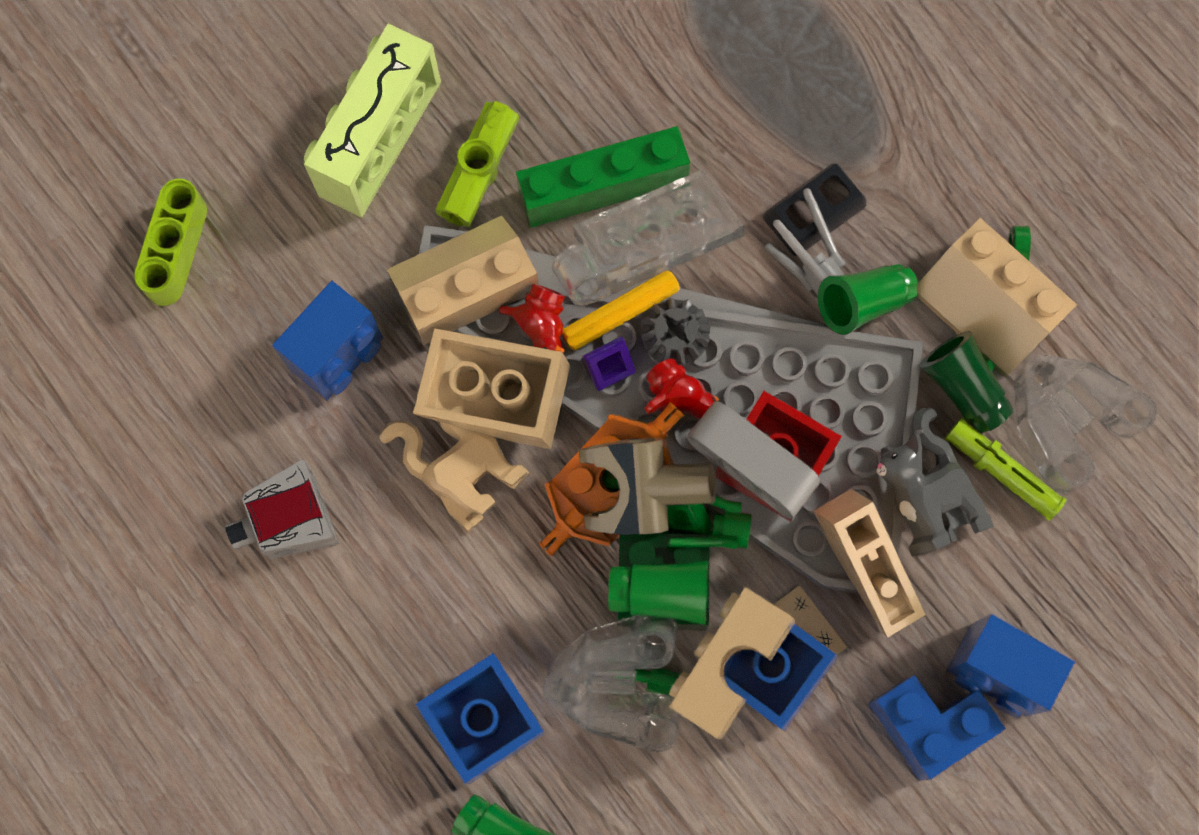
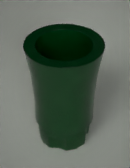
(968, 382)

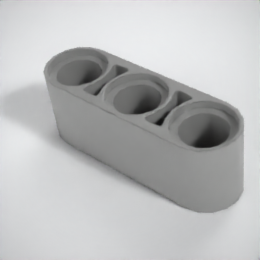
(753, 459)

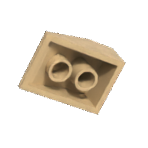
(493, 387)

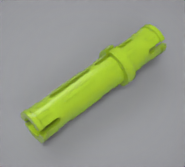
(1005, 469)

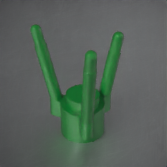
(728, 530)

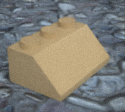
(464, 278)
(995, 295)

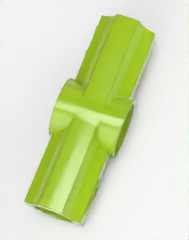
(467, 184)

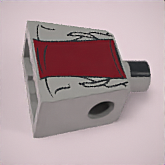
(285, 515)

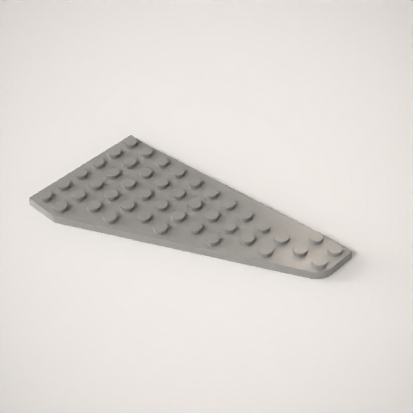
(848, 382)

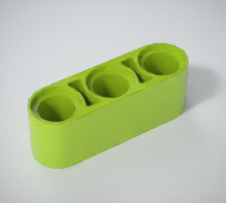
(165, 224)

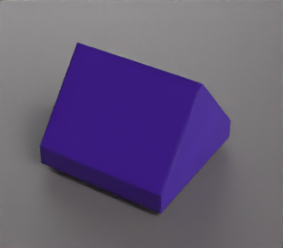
(608, 363)

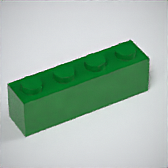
(602, 176)

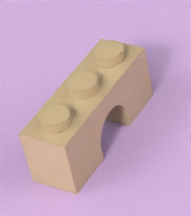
(748, 625)

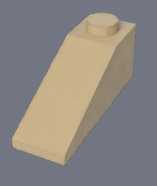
(870, 560)

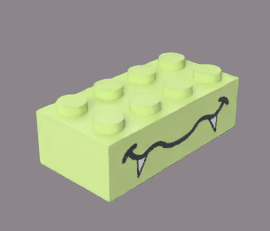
(373, 120)

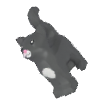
(934, 501)

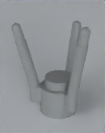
(818, 267)

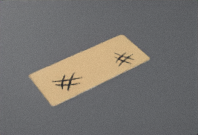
(810, 619)

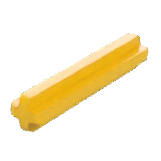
(620, 310)

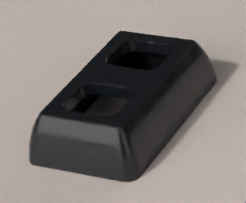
(833, 214)

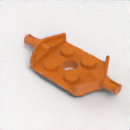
(580, 487)

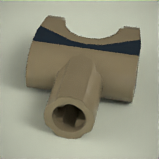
(646, 486)

